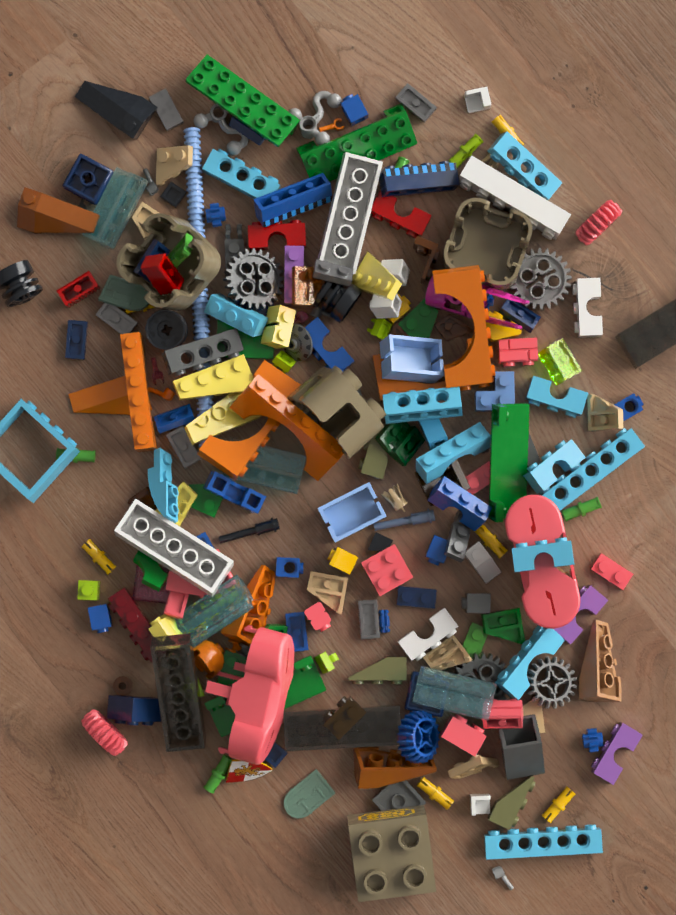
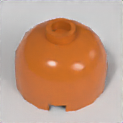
(209, 658)

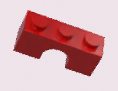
(414, 223)
(293, 233)

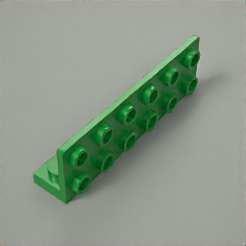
(242, 101)
(371, 141)
(508, 457)
(304, 685)

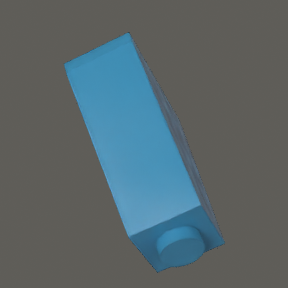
(432, 431)

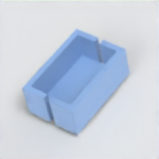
(411, 358)
(352, 512)

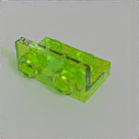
(559, 361)

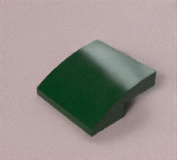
(400, 441)

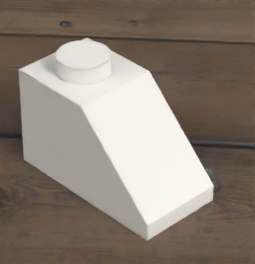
(482, 562)

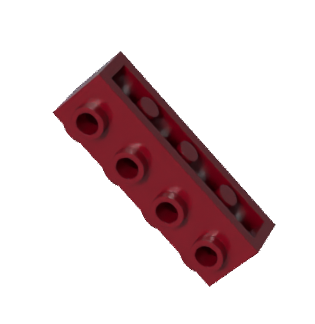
(133, 619)

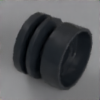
(19, 286)
(338, 298)
(156, 325)

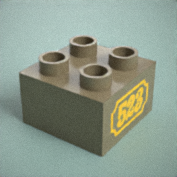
(391, 853)

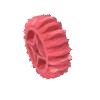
(598, 222)
(104, 732)

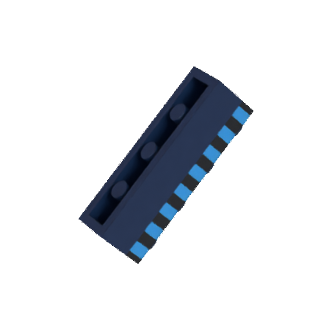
(418, 179)

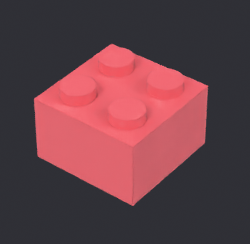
(387, 570)
(463, 735)

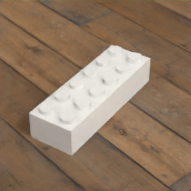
(509, 194)
(350, 210)
(174, 547)

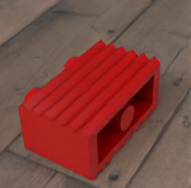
(162, 273)
(78, 289)

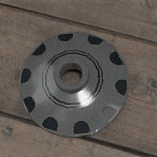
(300, 343)

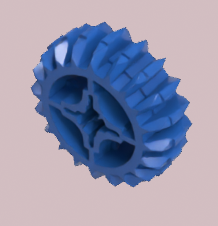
(418, 737)

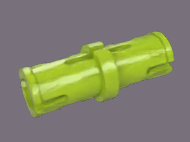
(466, 150)

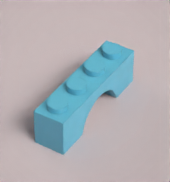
(435, 462)
(514, 678)

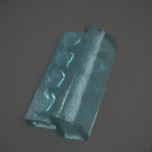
(116, 207)
(275, 469)
(216, 612)
(454, 693)

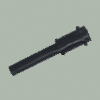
(260, 528)

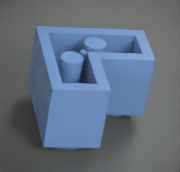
(503, 392)

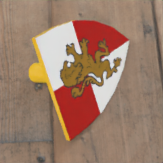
(245, 771)

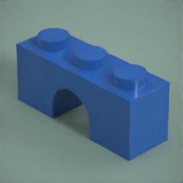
(339, 358)
(234, 492)
(449, 494)

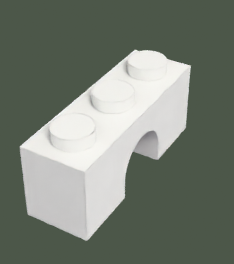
(384, 307)
(586, 324)
(443, 626)

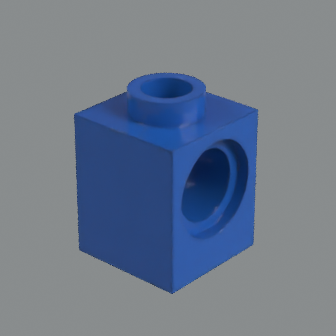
(354, 109)
(636, 401)
(436, 550)
(280, 571)
(100, 618)

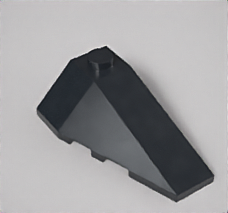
(122, 109)

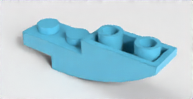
(162, 490)

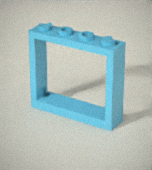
(58, 466)

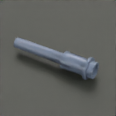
(415, 518)

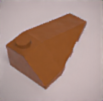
(47, 214)
(382, 768)

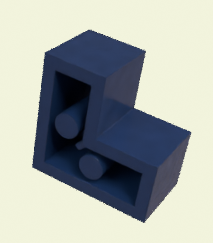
(133, 710)

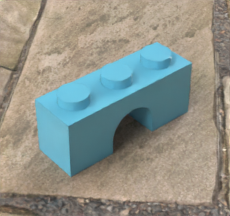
(244, 320)
(539, 393)
(541, 475)
(525, 555)

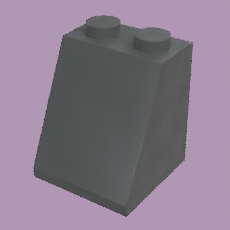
(522, 749)

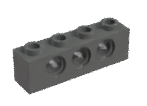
(229, 338)

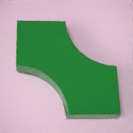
(152, 573)

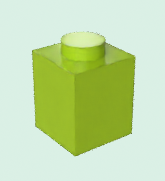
(88, 590)

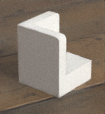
(477, 100)
(479, 804)

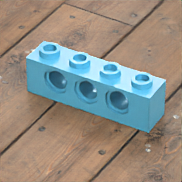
(220, 157)
(548, 181)
(414, 411)

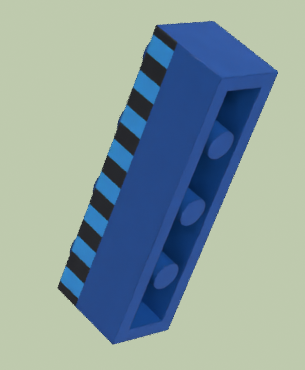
(293, 200)

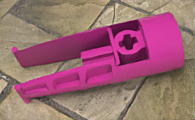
(443, 302)

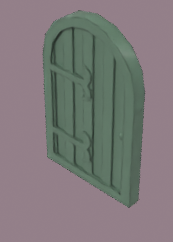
(124, 294)
(307, 795)

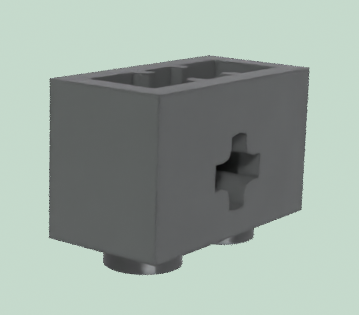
(476, 603)

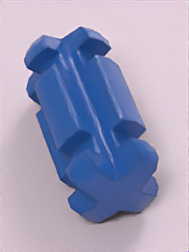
(384, 621)

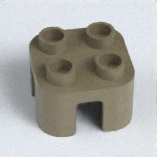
(489, 240)
(196, 269)
(345, 413)

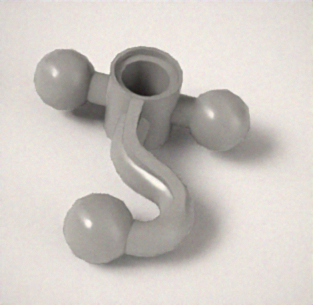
(333, 100)
(201, 121)

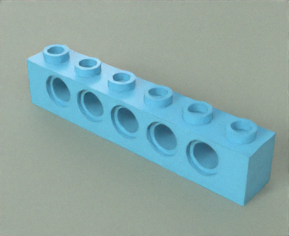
(632, 446)
(592, 845)

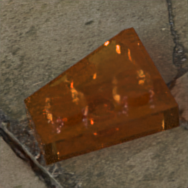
(304, 286)

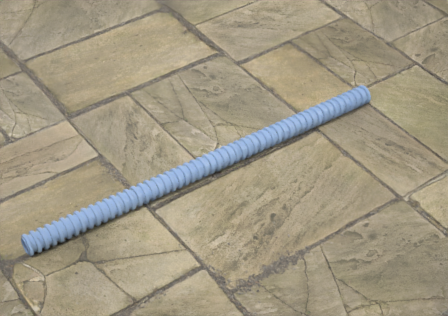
(196, 220)

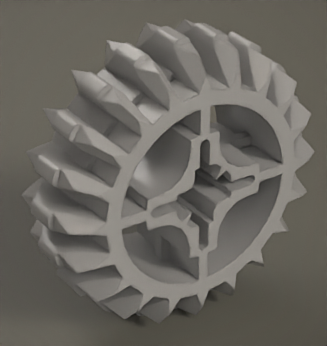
(551, 691)

